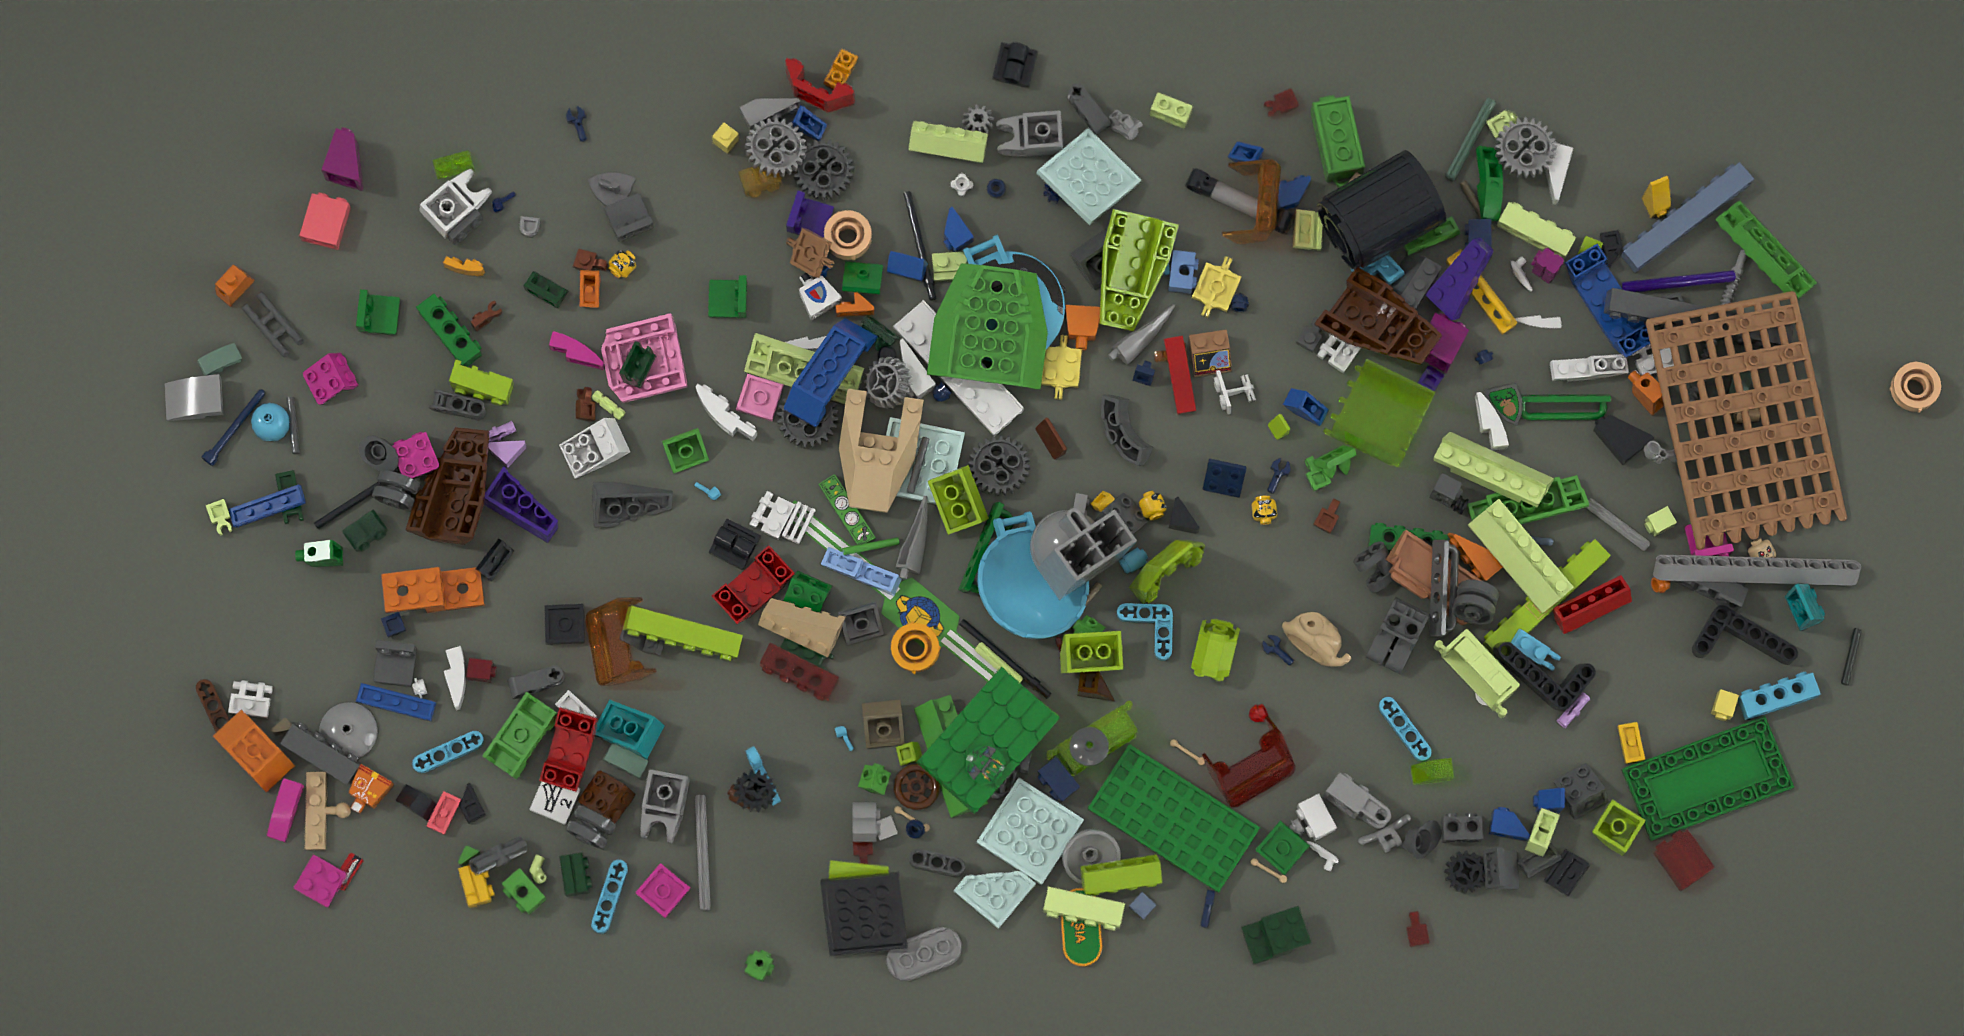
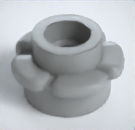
(1297, 826)

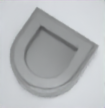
(529, 226)

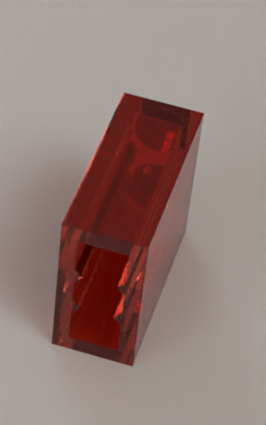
(1683, 859)

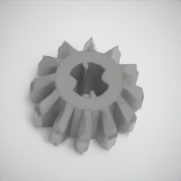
(980, 114)

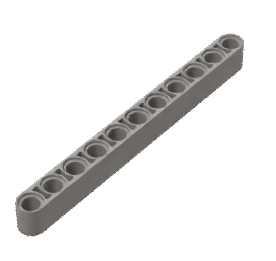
(1756, 570)

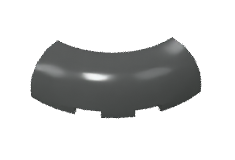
(1120, 431)

